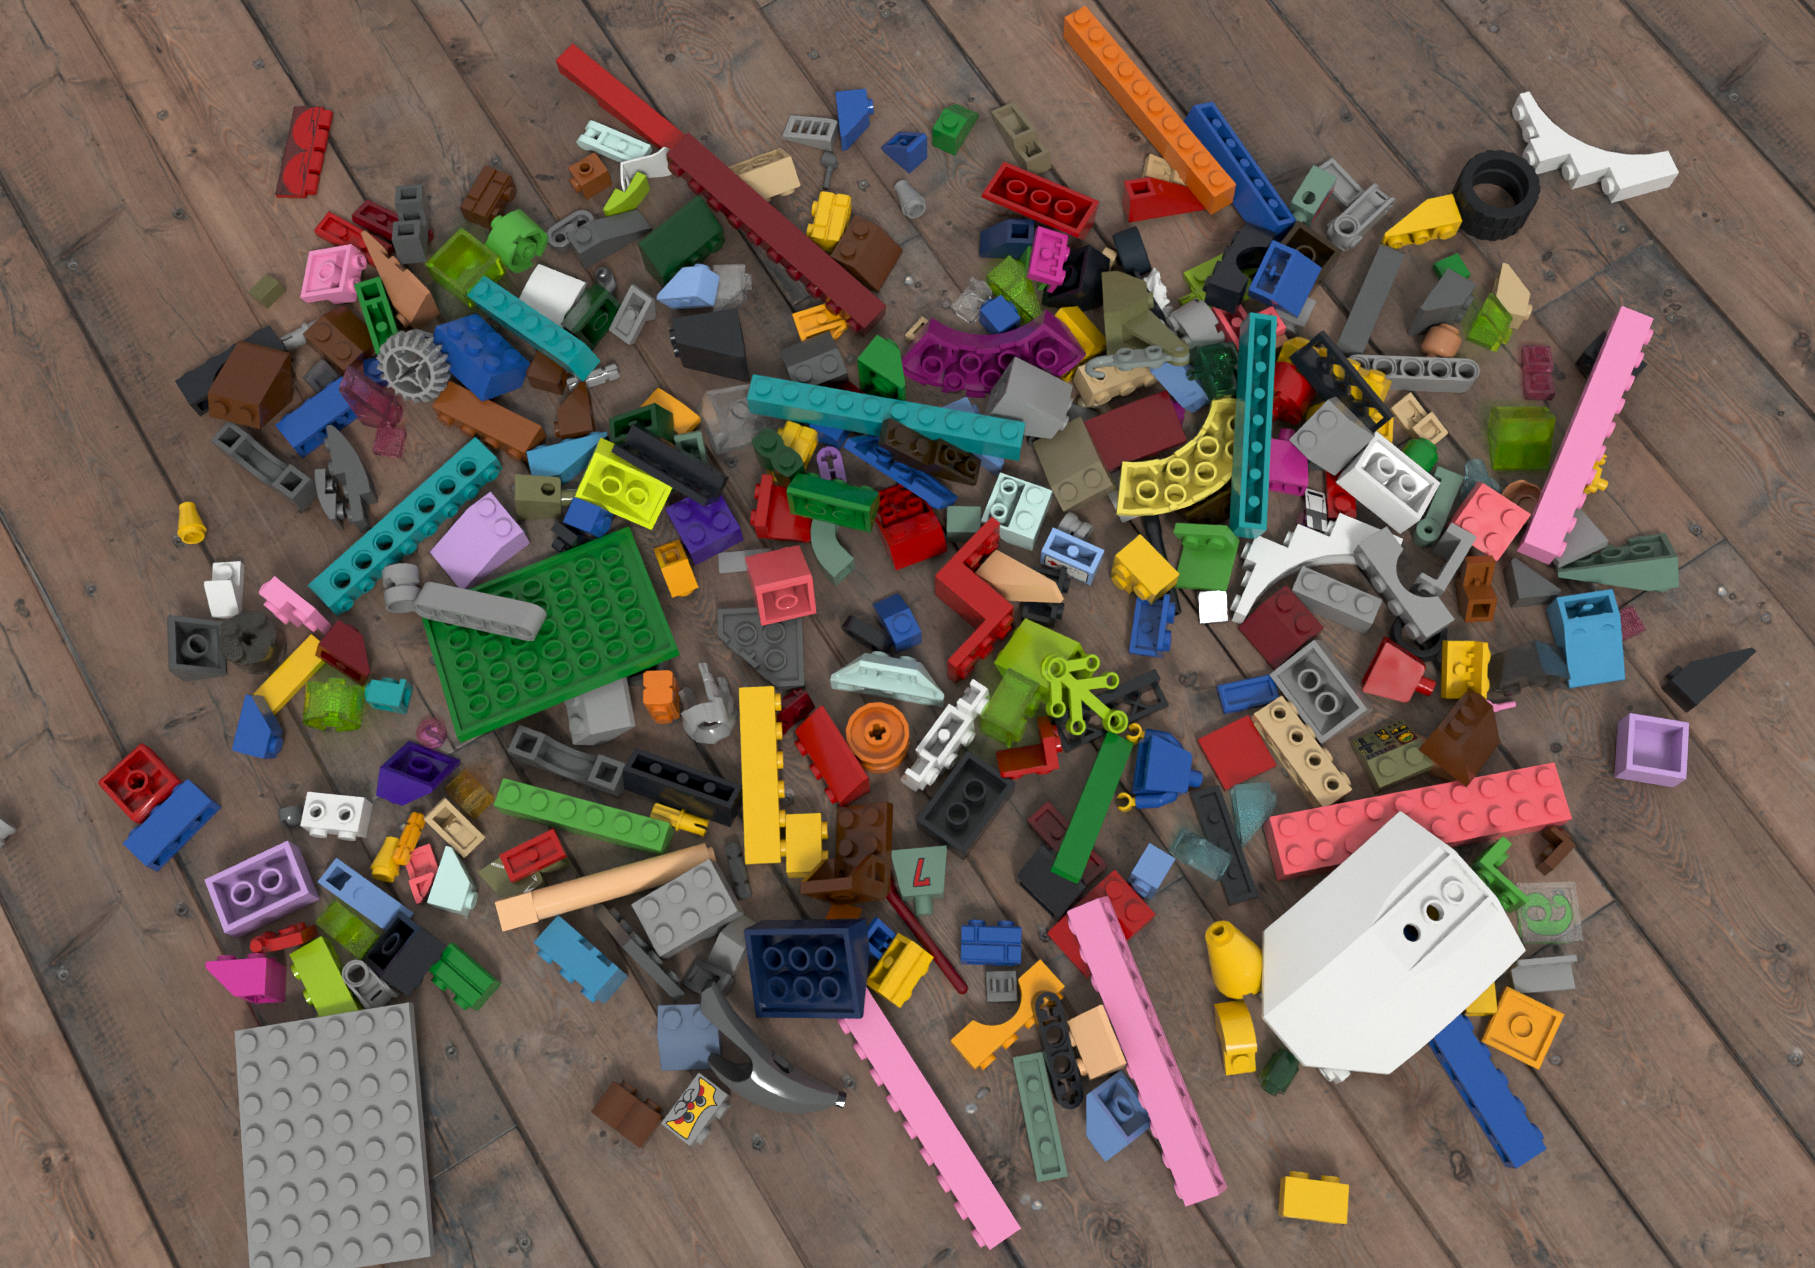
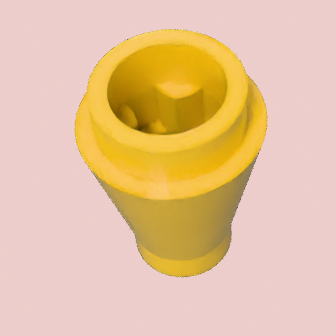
(190, 524)
(383, 866)

